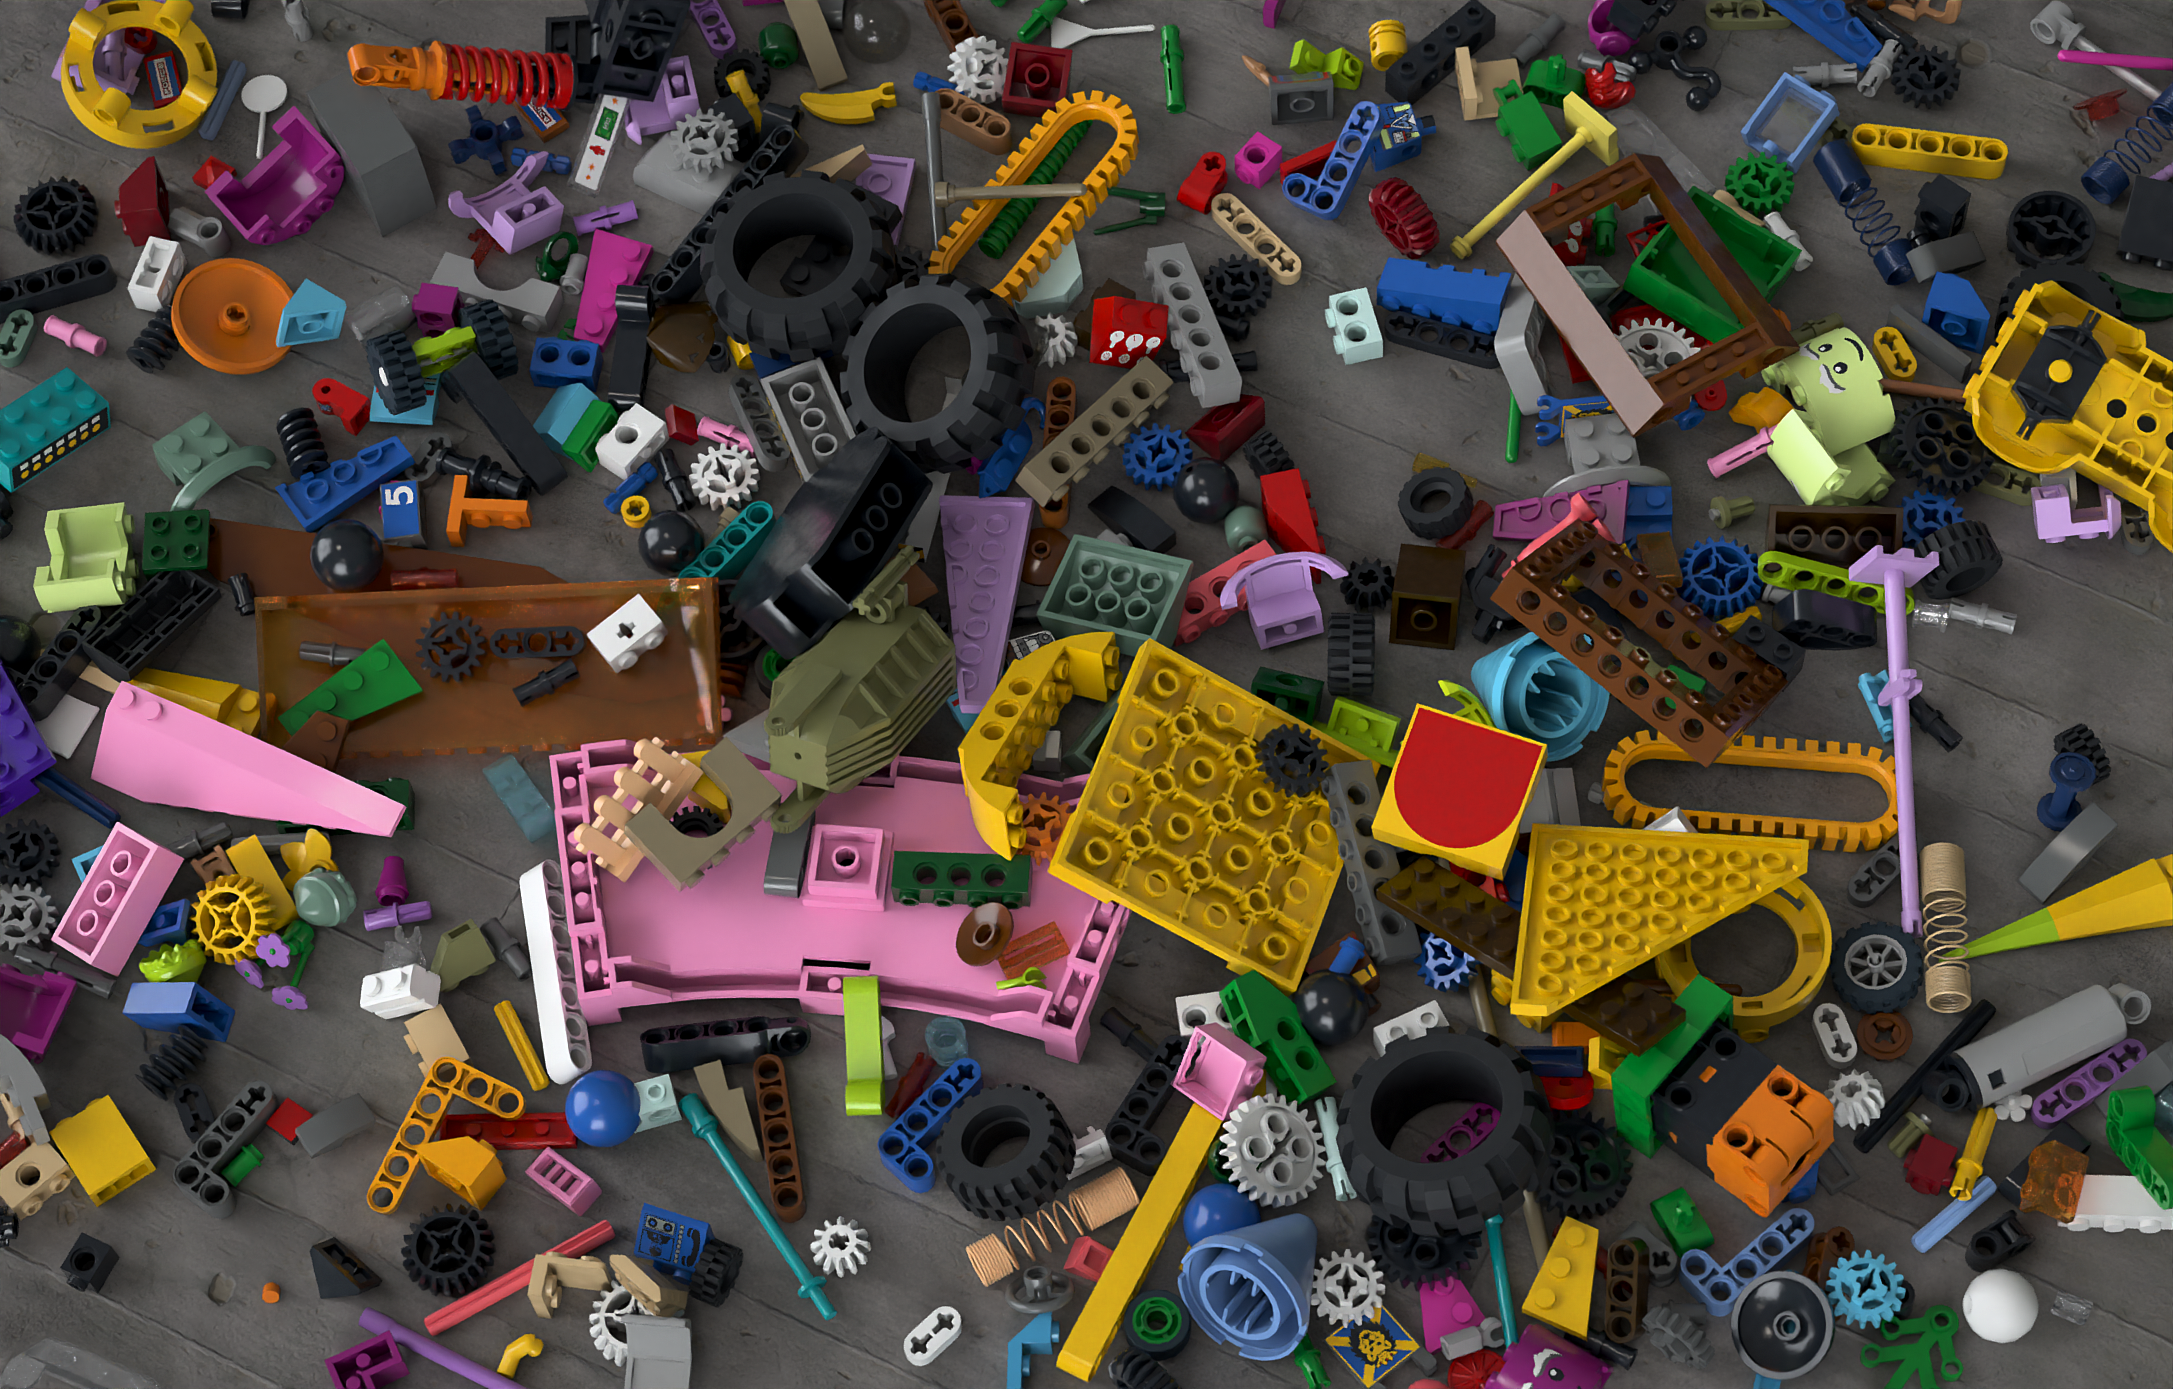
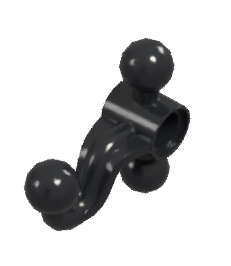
(1694, 39)

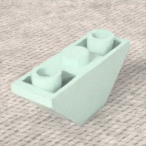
(1056, 287)

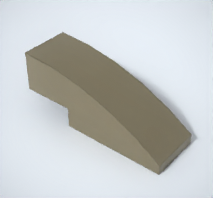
(816, 42)
(729, 1108)

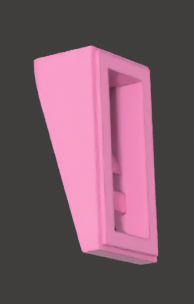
(580, 1193)

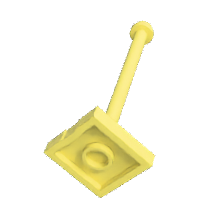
(1588, 130)

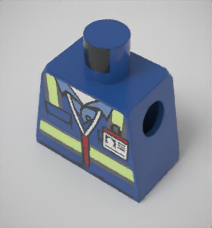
(1400, 135)

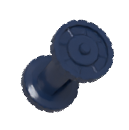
(2071, 774)

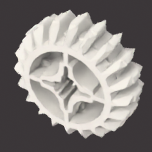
(609, 1316)

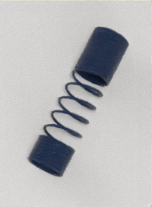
(2105, 177)
(1848, 181)

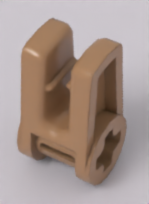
(213, 866)

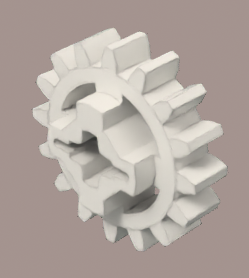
(979, 70)
(735, 466)
(1361, 1288)

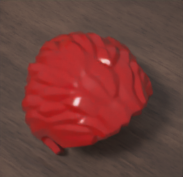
(1604, 91)

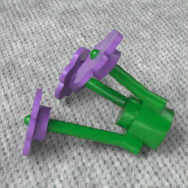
(275, 951)

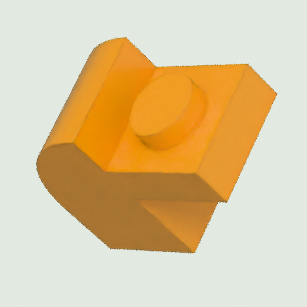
(1761, 409)

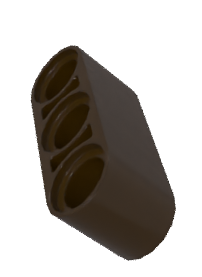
(1638, 1277)

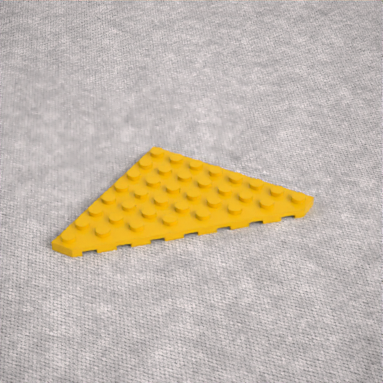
(1622, 896)

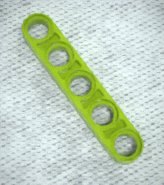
(1822, 574)

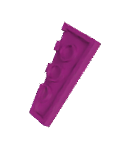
(1533, 517)

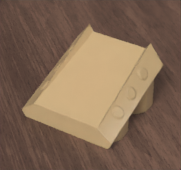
(648, 1285)

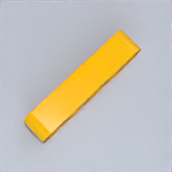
(1943, 148)

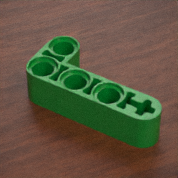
(2139, 1143)

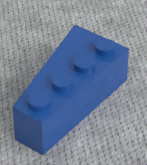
(1444, 294)

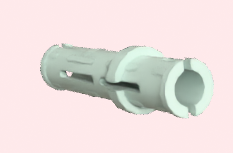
(1334, 1165)

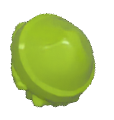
(174, 964)

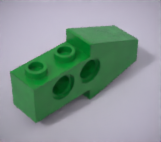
(1274, 1028)

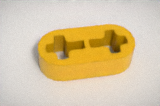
(1900, 353)

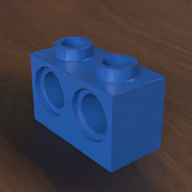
(565, 367)

